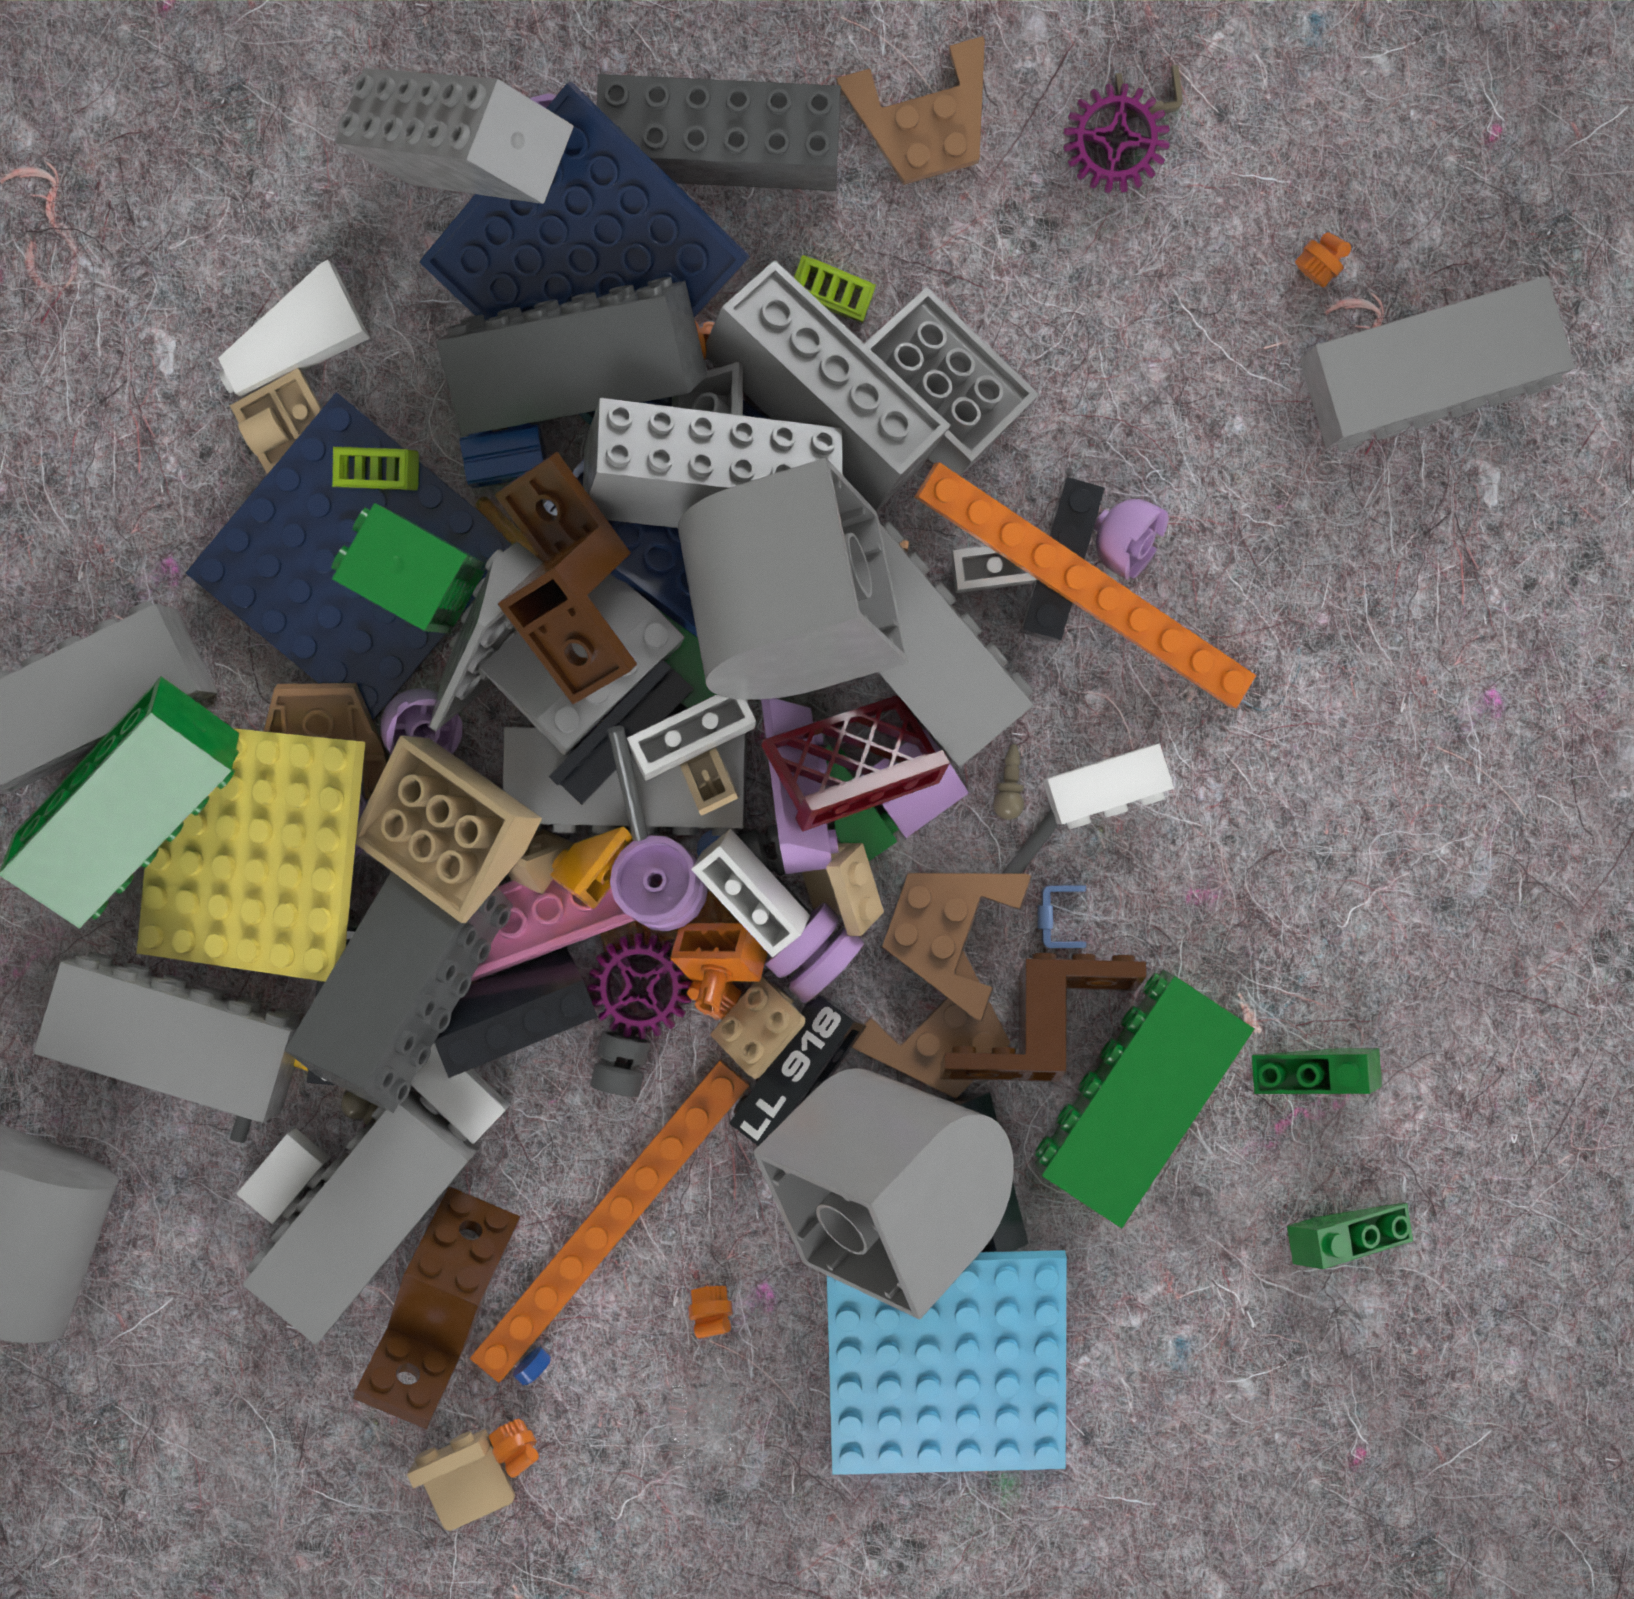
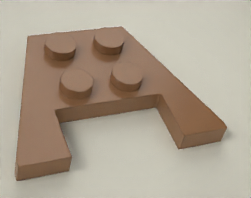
(930, 131)
(329, 712)
(935, 923)
(924, 1048)

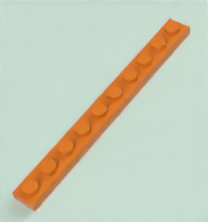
(1084, 585)
(609, 1221)

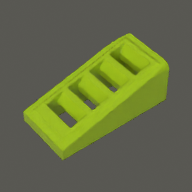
(824, 270)
(407, 468)

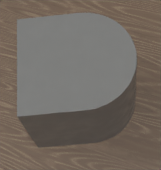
(789, 585)
(888, 1186)
(48, 1232)

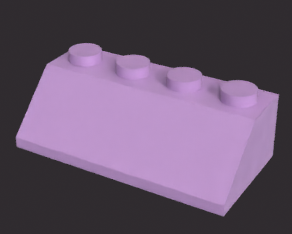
(799, 849)

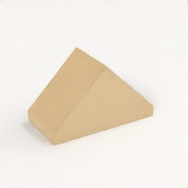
(709, 781)
(536, 864)

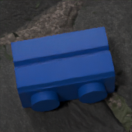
(501, 455)

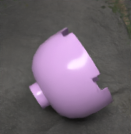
(1128, 534)
(411, 715)

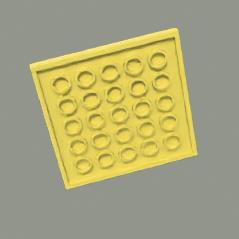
(263, 864)

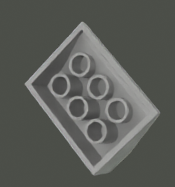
(954, 375)
(482, 634)
(537, 695)

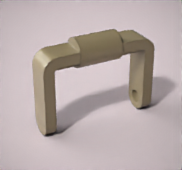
(1168, 107)

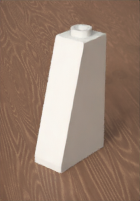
(298, 332)

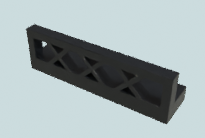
(643, 707)

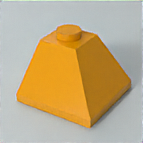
(588, 865)

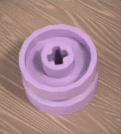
(637, 888)
(819, 957)

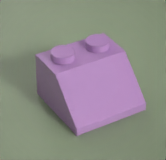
(920, 807)

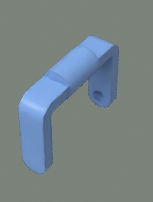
(1045, 916)

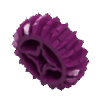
(1097, 137)
(629, 971)

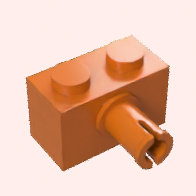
(716, 956)

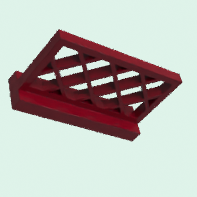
(861, 792)

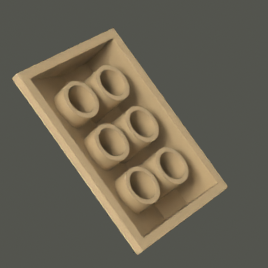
(443, 826)

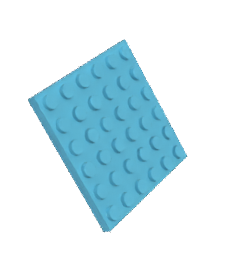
(963, 1384)

